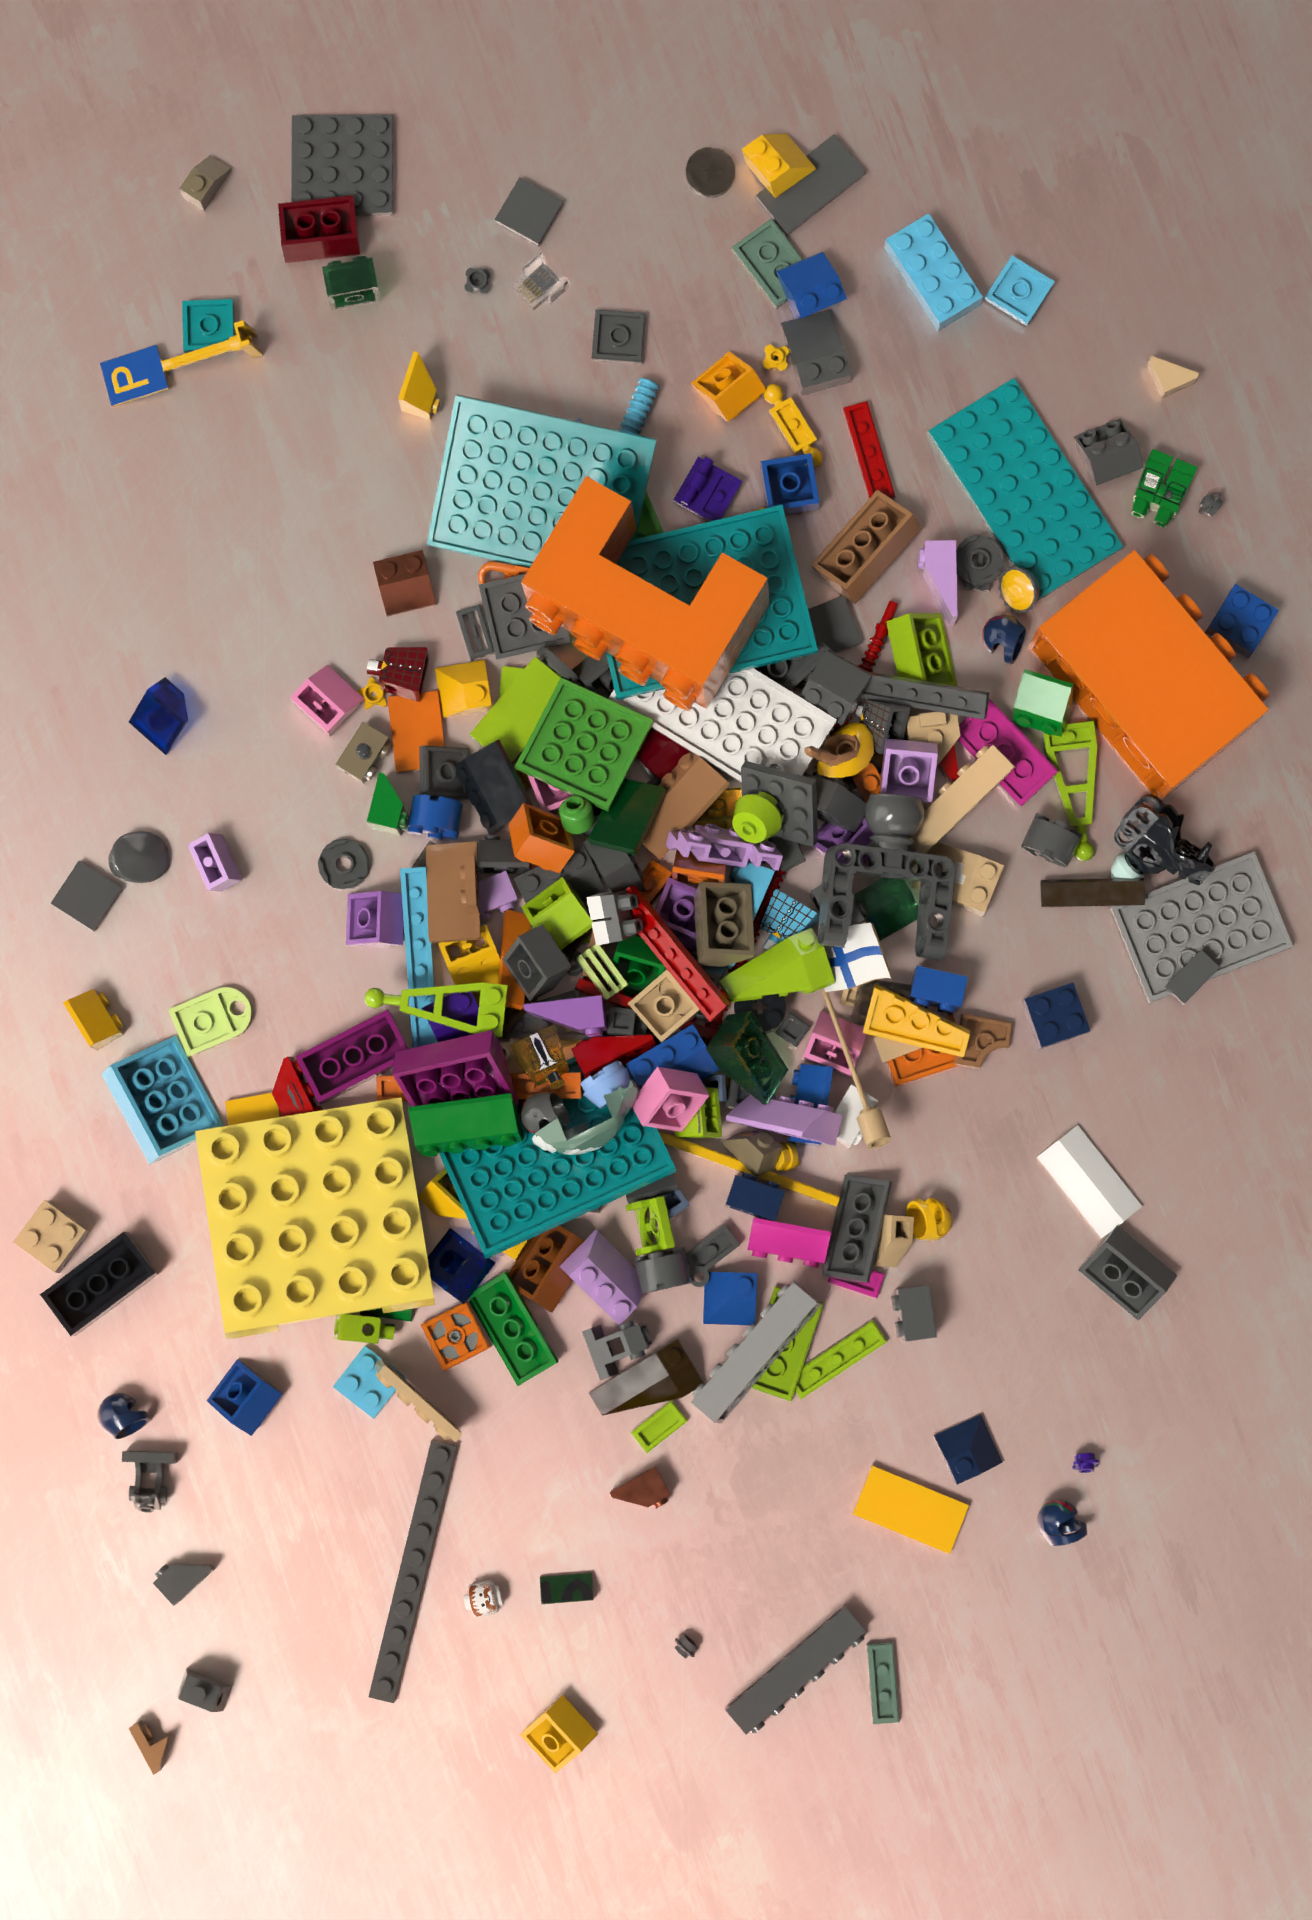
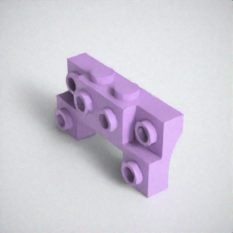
(723, 846)

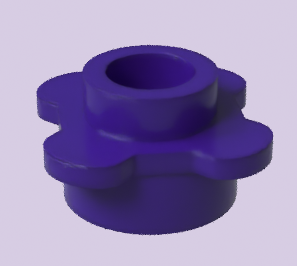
(1085, 1462)

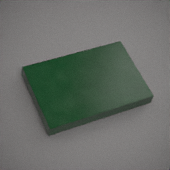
(628, 817)

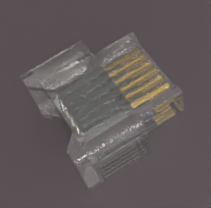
(539, 283)

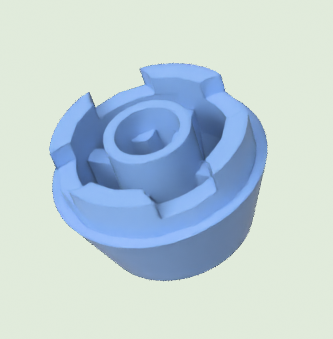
(605, 1082)

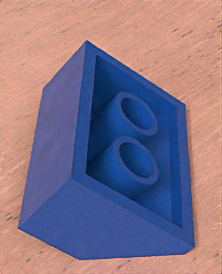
(680, 1052)
(813, 1086)

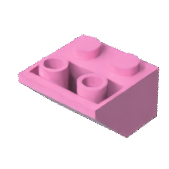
(327, 699)
(825, 1047)

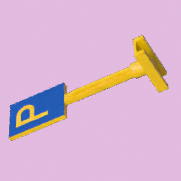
(145, 372)

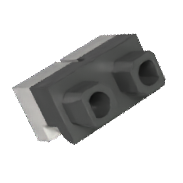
(614, 916)

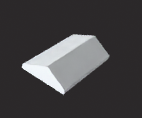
(1089, 1181)

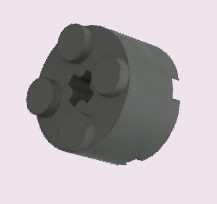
(1051, 840)
(663, 1270)

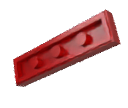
(868, 449)

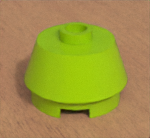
(756, 817)

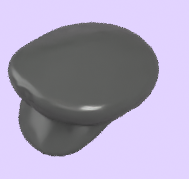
(139, 857)

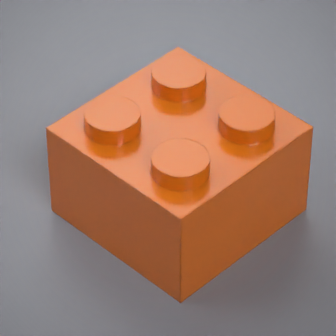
(540, 838)

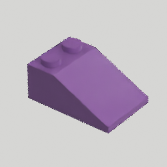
(581, 1015)

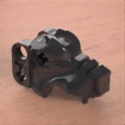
(1163, 835)

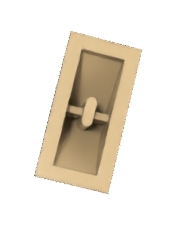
(1170, 377)

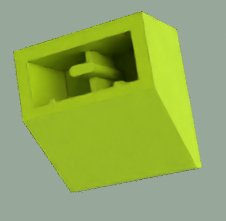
(560, 912)

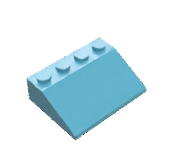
(161, 1099)

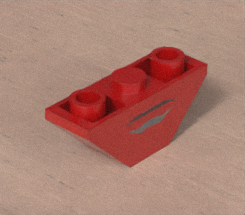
(291, 1090)

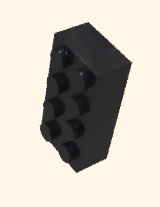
(99, 1284)

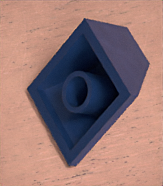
(968, 1449)

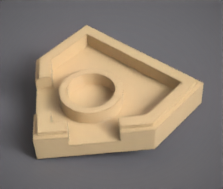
(934, 728)

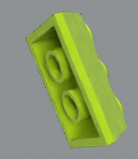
(921, 648)

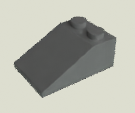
(816, 352)

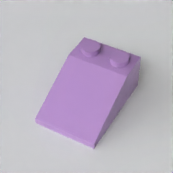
(940, 574)

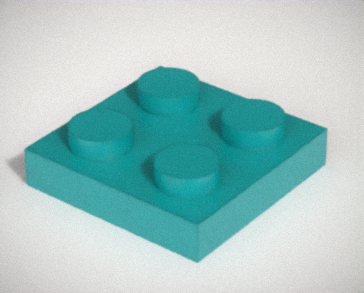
(206, 323)

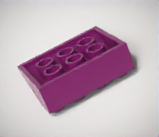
(453, 1070)

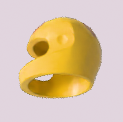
(931, 1218)

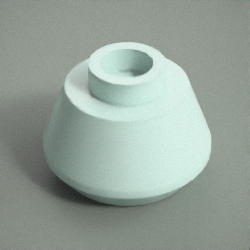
(1124, 868)

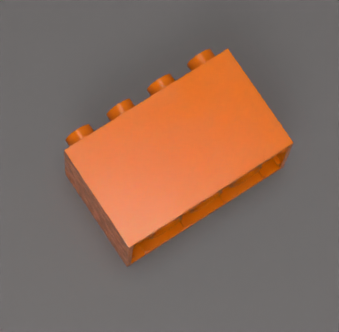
(1150, 673)

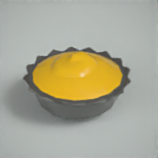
(1018, 589)

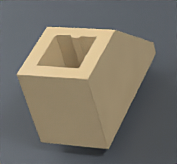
(894, 1240)

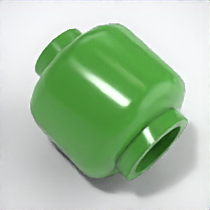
(576, 815)

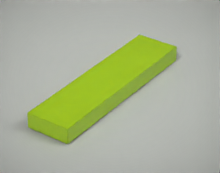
(838, 1358)

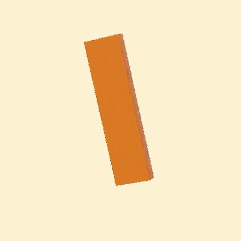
(513, 926)

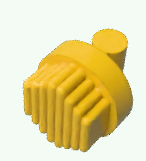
(788, 1157)

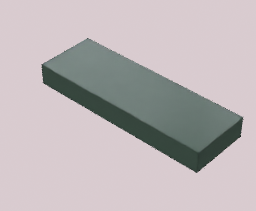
(882, 1683)

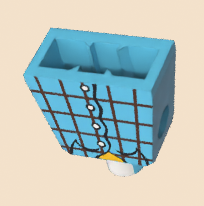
(785, 918)

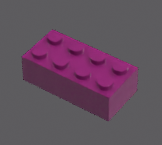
(352, 1057)

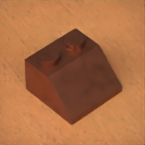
(404, 583)

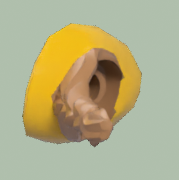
(844, 752)

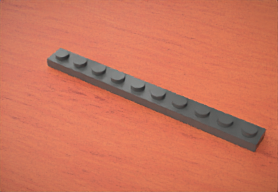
(412, 1571)

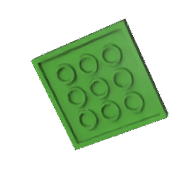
(584, 744)

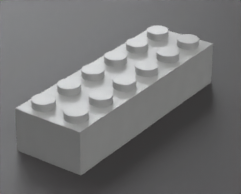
(756, 1352)

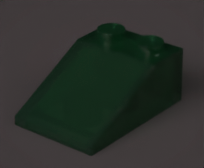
(747, 1055)

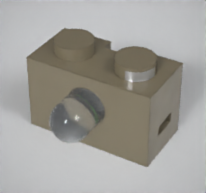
(363, 753)

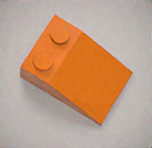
(692, 871)

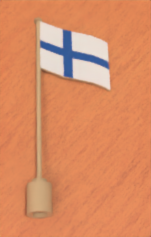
(853, 966)

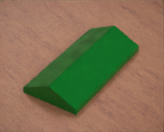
(512, 1328)

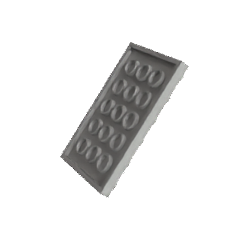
(1225, 916)

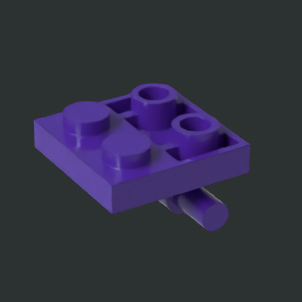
(707, 490)

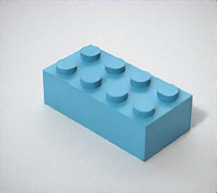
(933, 272)

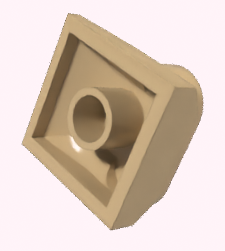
(664, 1006)

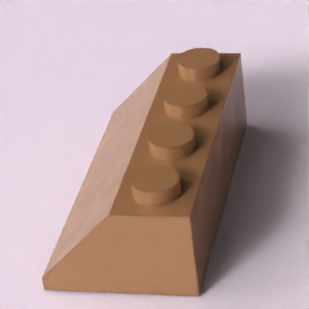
(866, 546)
(689, 793)

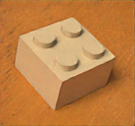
(51, 1236)

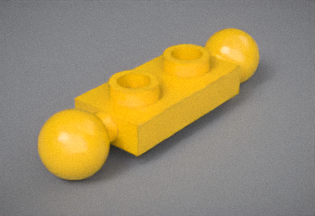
(792, 423)

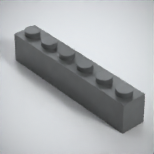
(795, 1670)

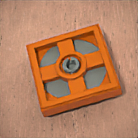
(455, 1336)

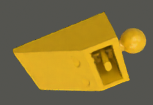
(474, 962)

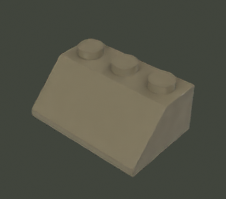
(723, 923)

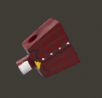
(401, 671)

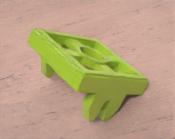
(658, 1212)

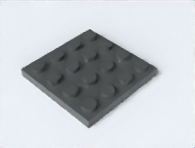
(344, 159)

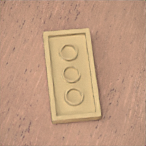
(423, 1406)

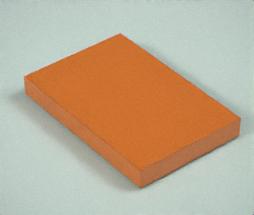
(414, 726)
(920, 1064)

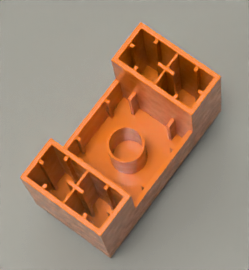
(618, 613)

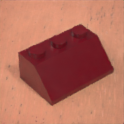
(318, 229)

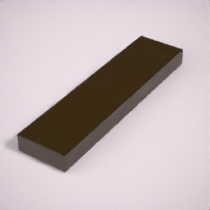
(1092, 892)

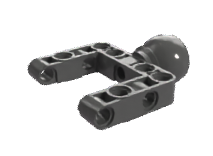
(890, 855)

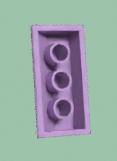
(789, 1118)

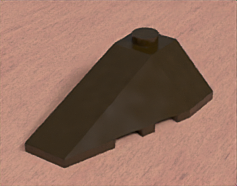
(652, 1381)

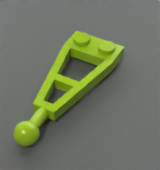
(1076, 737)
(490, 1011)

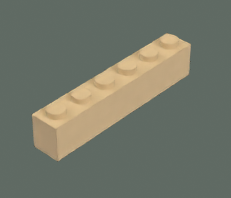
(961, 797)

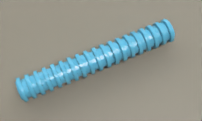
(639, 406)

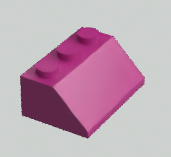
(788, 1242)

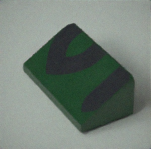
(566, 1588)

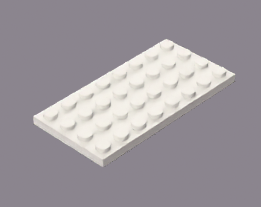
(745, 722)

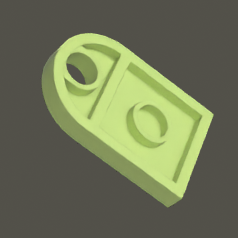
(209, 1019)

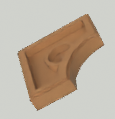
(984, 1037)

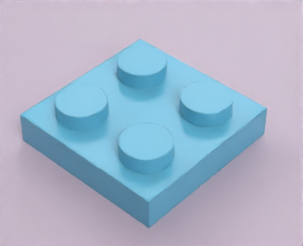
(1019, 290)
(361, 1384)

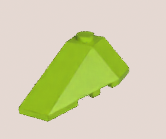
(785, 968)

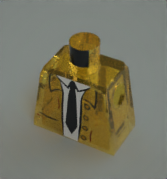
(542, 1057)

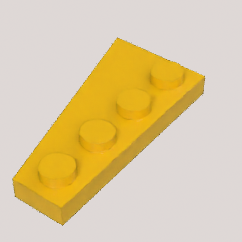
(907, 1022)

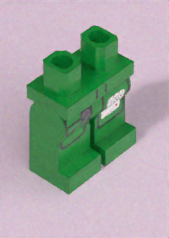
(1160, 496)

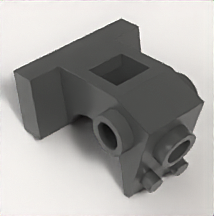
(634, 1340)
(148, 1499)

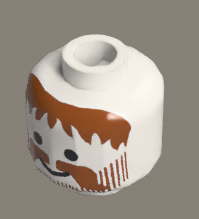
(483, 1598)

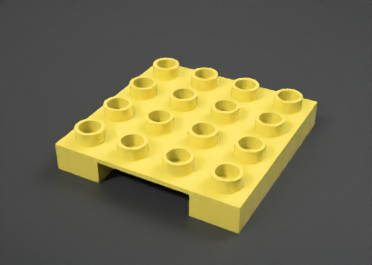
(313, 1217)

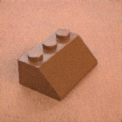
(538, 1269)

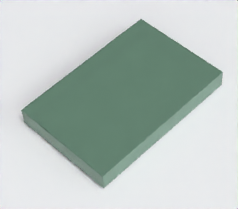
(764, 254)

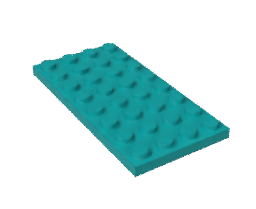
(1025, 488)

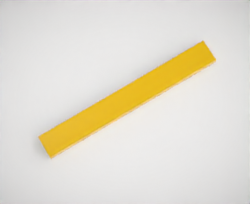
(735, 1164)

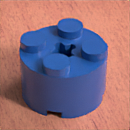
(435, 817)

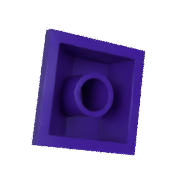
(456, 1007)

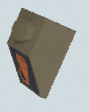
(755, 1150)

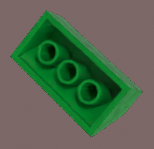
(466, 1124)

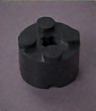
(771, 1017)

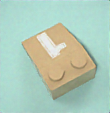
(973, 878)

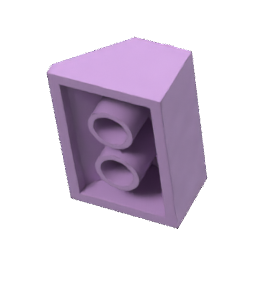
(605, 1276)

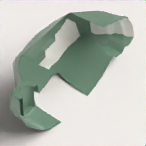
(580, 1139)

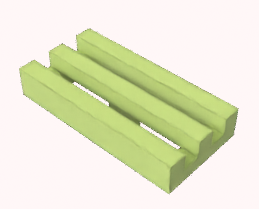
(614, 989)

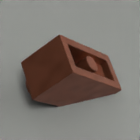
(644, 1490)

